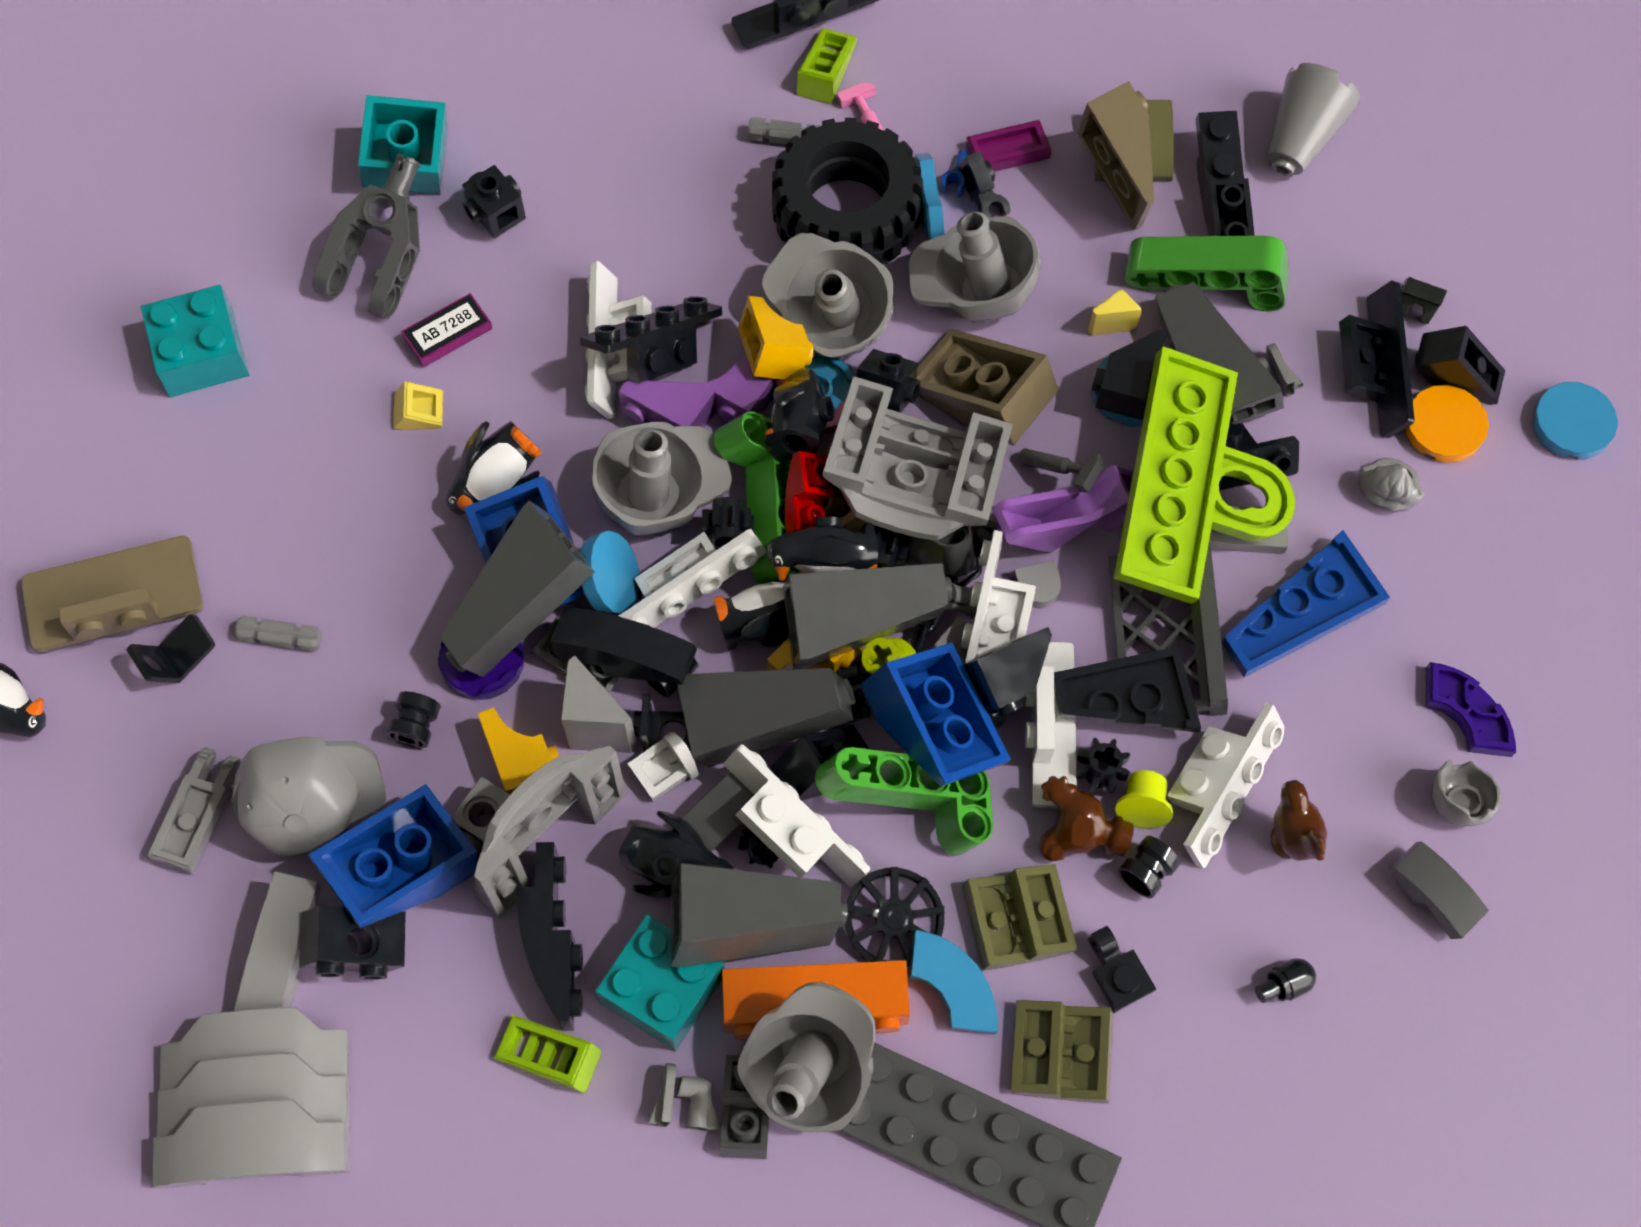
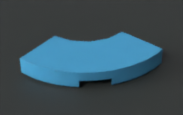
(931, 202)
(956, 981)

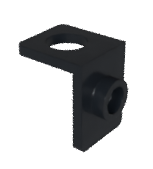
(176, 654)
(650, 723)

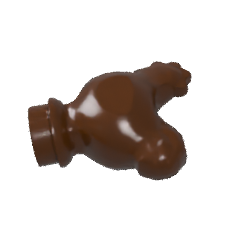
(1080, 824)
(1298, 825)

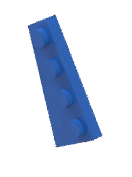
(1317, 600)

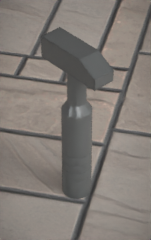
(1086, 473)

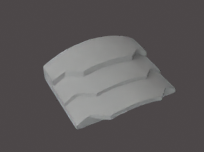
(912, 470)
(583, 779)
(252, 1099)

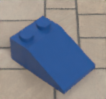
(495, 514)
(935, 714)
(396, 859)

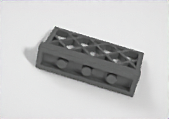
(1205, 636)

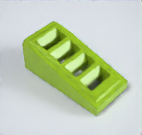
(823, 67)
(574, 1065)

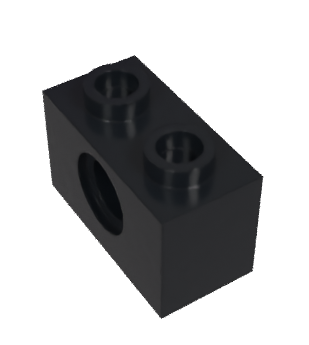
(326, 949)

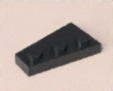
(1130, 691)

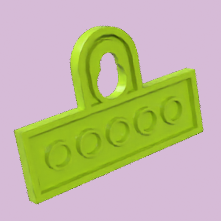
(1178, 477)

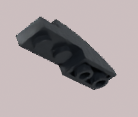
(1221, 175)
(548, 950)

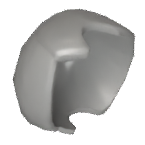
(1465, 794)

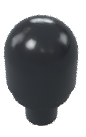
(1287, 981)

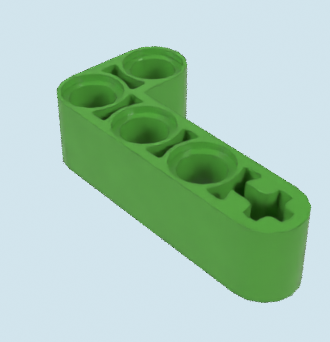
(1213, 263)
(766, 482)
(856, 777)

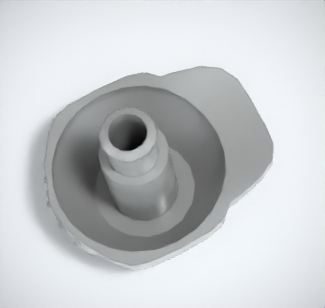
(976, 268)
(831, 290)
(657, 475)
(305, 792)
(810, 1059)

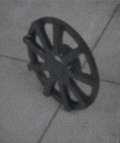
(893, 915)

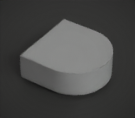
(1045, 578)

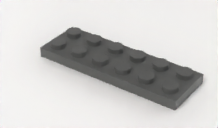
(981, 1144)

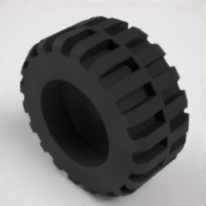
(849, 153)

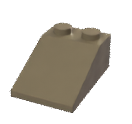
(1119, 142)
(987, 378)

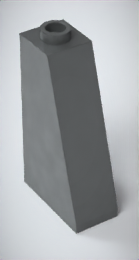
(1202, 332)
(514, 592)
(851, 607)
(760, 709)
(749, 914)

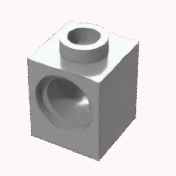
(481, 799)

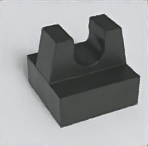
(1424, 294)

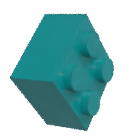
(404, 128)
(194, 340)
(651, 991)

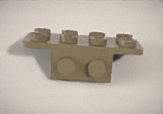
(111, 593)

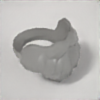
(1391, 484)

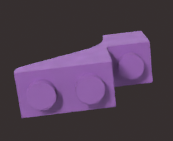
(697, 402)
(1057, 516)

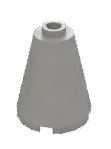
(1308, 116)

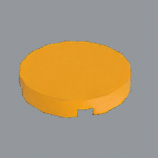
(1447, 423)

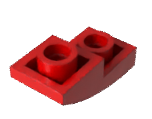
(806, 490)

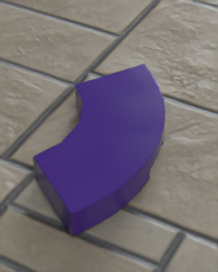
(1472, 708)

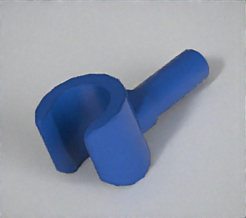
(955, 175)

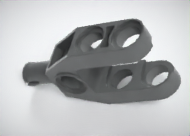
(350, 232)

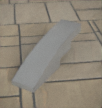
(274, 953)

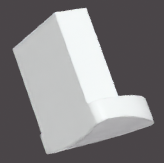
(664, 766)

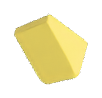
(1114, 315)
(417, 407)

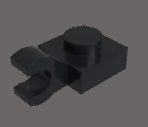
(979, 184)
(1121, 976)

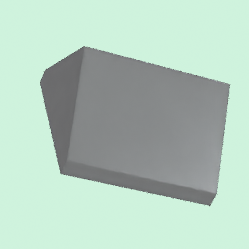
(592, 715)

